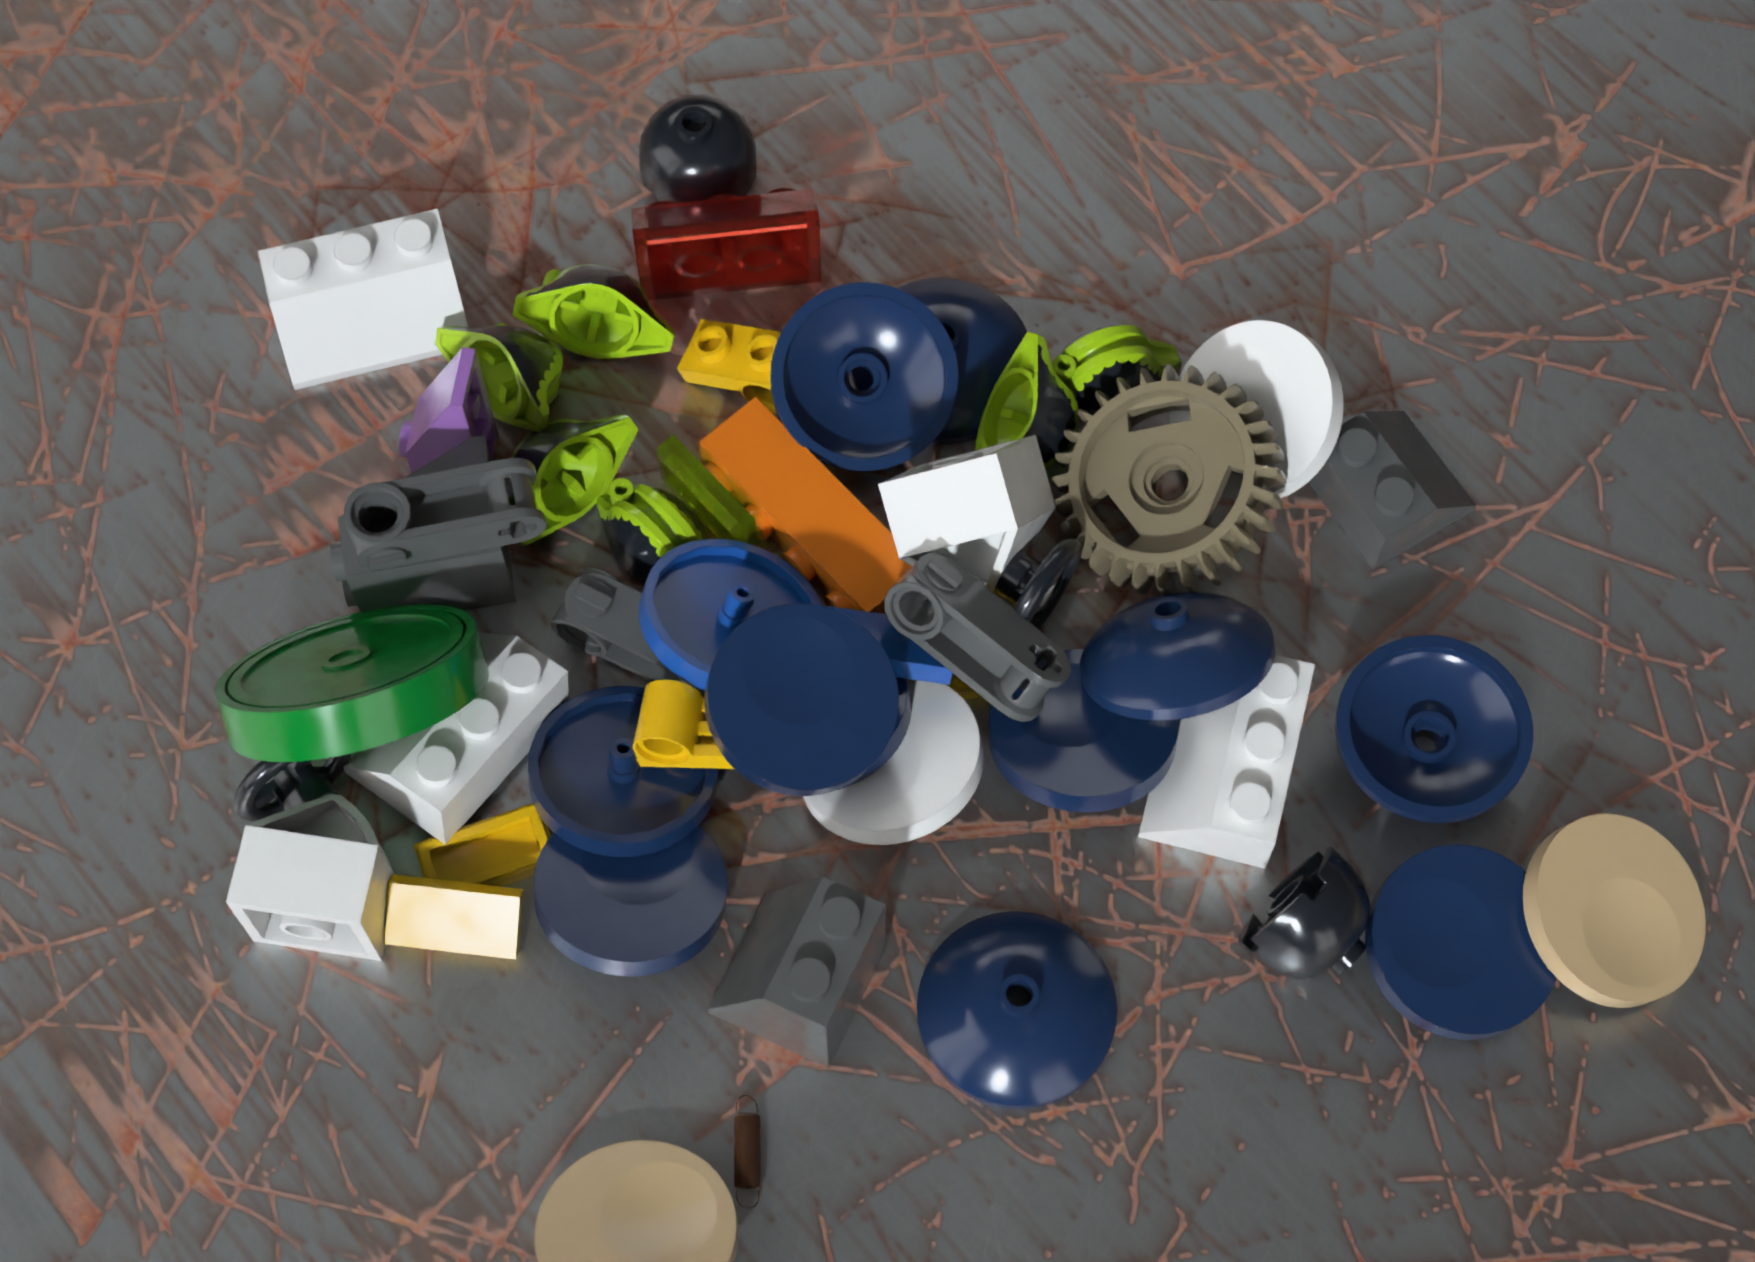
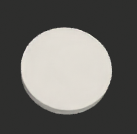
(1291, 384)
(922, 781)

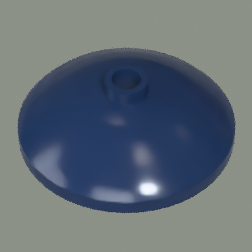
(983, 337)
(909, 369)
(1177, 656)
(1446, 694)
(1008, 1051)

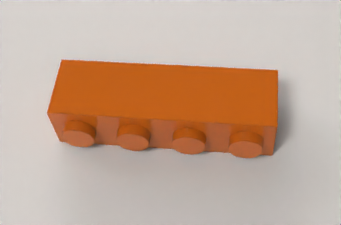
(804, 509)

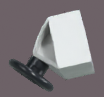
(985, 516)
(308, 863)

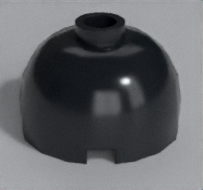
(697, 151)
(1311, 920)

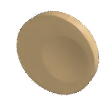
(1614, 910)
(637, 1207)

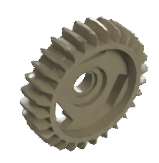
(1127, 464)

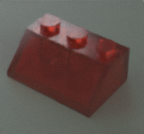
(727, 243)

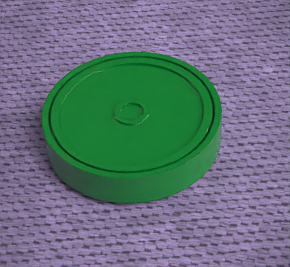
(352, 683)

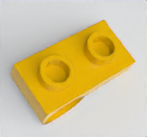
(731, 359)
(675, 729)

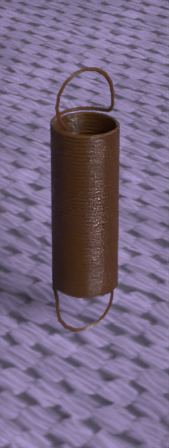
(747, 1151)

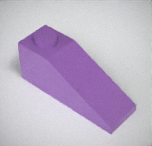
(449, 413)

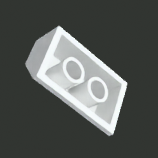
(362, 297)
(458, 763)
(1233, 771)

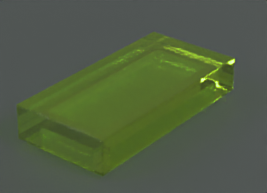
(704, 493)

